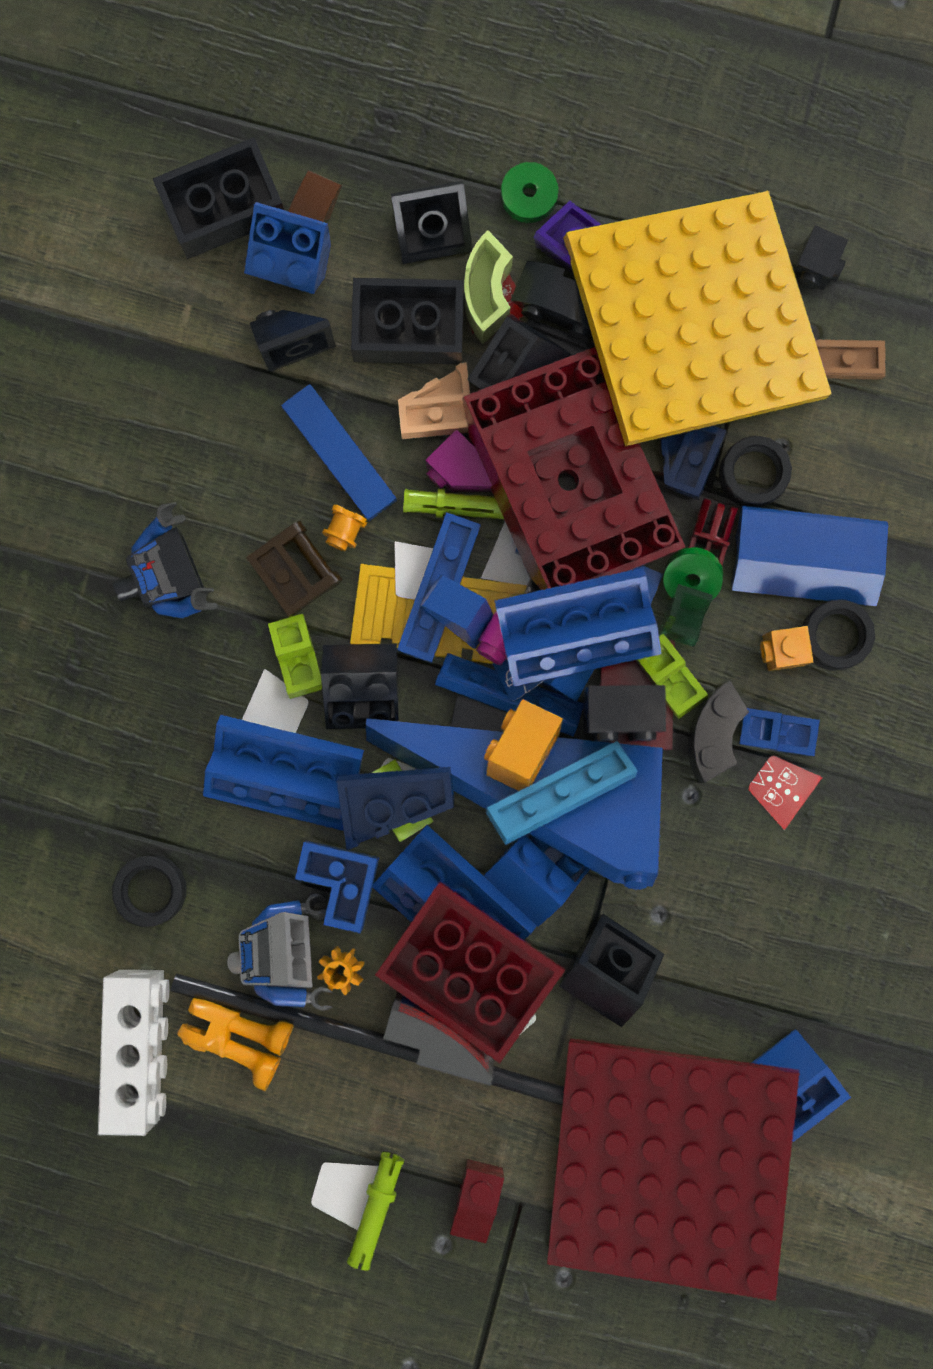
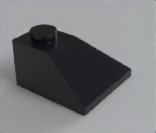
(290, 337)

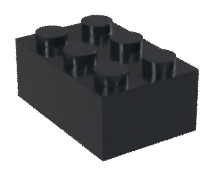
(216, 196)
(407, 321)

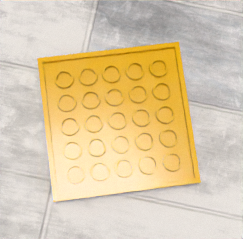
(696, 317)

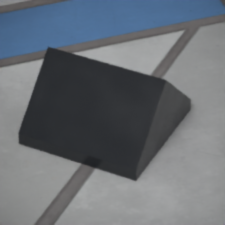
(432, 222)

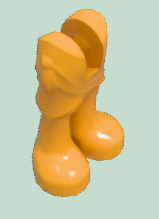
(218, 1039)

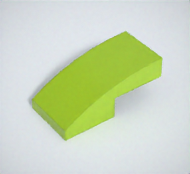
(296, 656)
(670, 669)

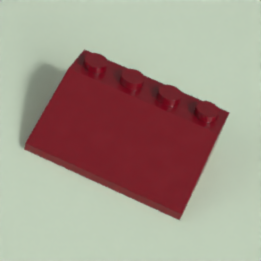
(470, 972)

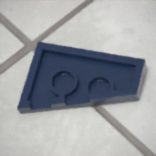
(386, 800)

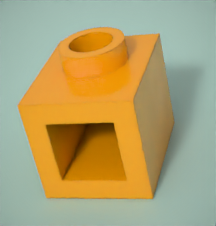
(786, 648)

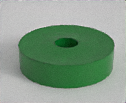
(531, 176)
(697, 562)

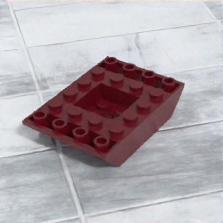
(560, 424)

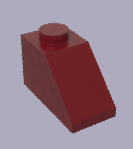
(477, 1201)

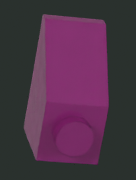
(457, 466)

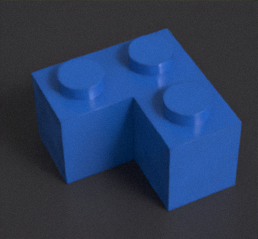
(348, 874)

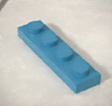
(561, 792)

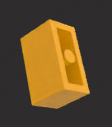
(523, 745)

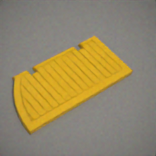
(384, 614)

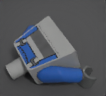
(277, 954)

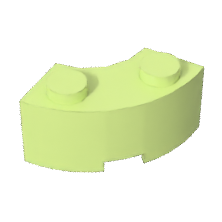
(483, 282)

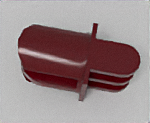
(710, 538)

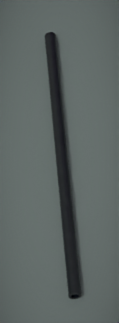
(347, 1033)

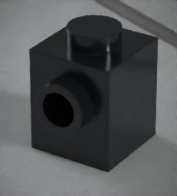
(820, 259)

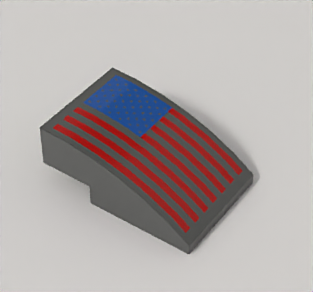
(437, 1044)

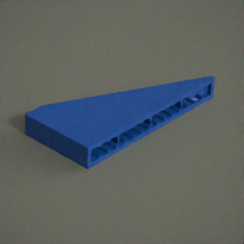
(608, 834)

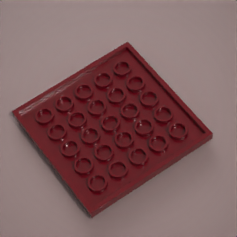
(673, 1168)

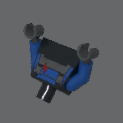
(164, 570)

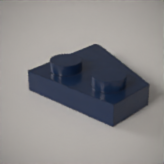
(690, 458)

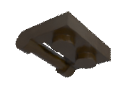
(285, 577)

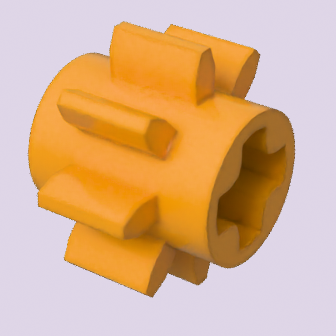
(331, 965)

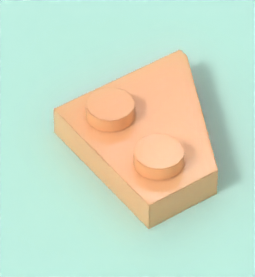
(436, 407)

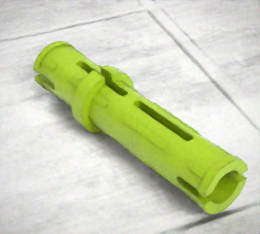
(452, 503)
(380, 1194)

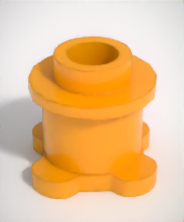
(343, 528)

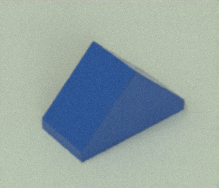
(458, 609)

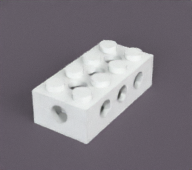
(120, 1106)

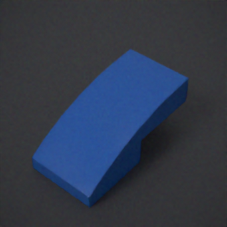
(780, 732)

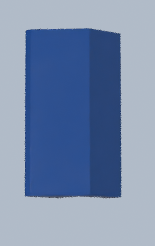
(810, 555)
(578, 627)
(279, 771)
(432, 860)

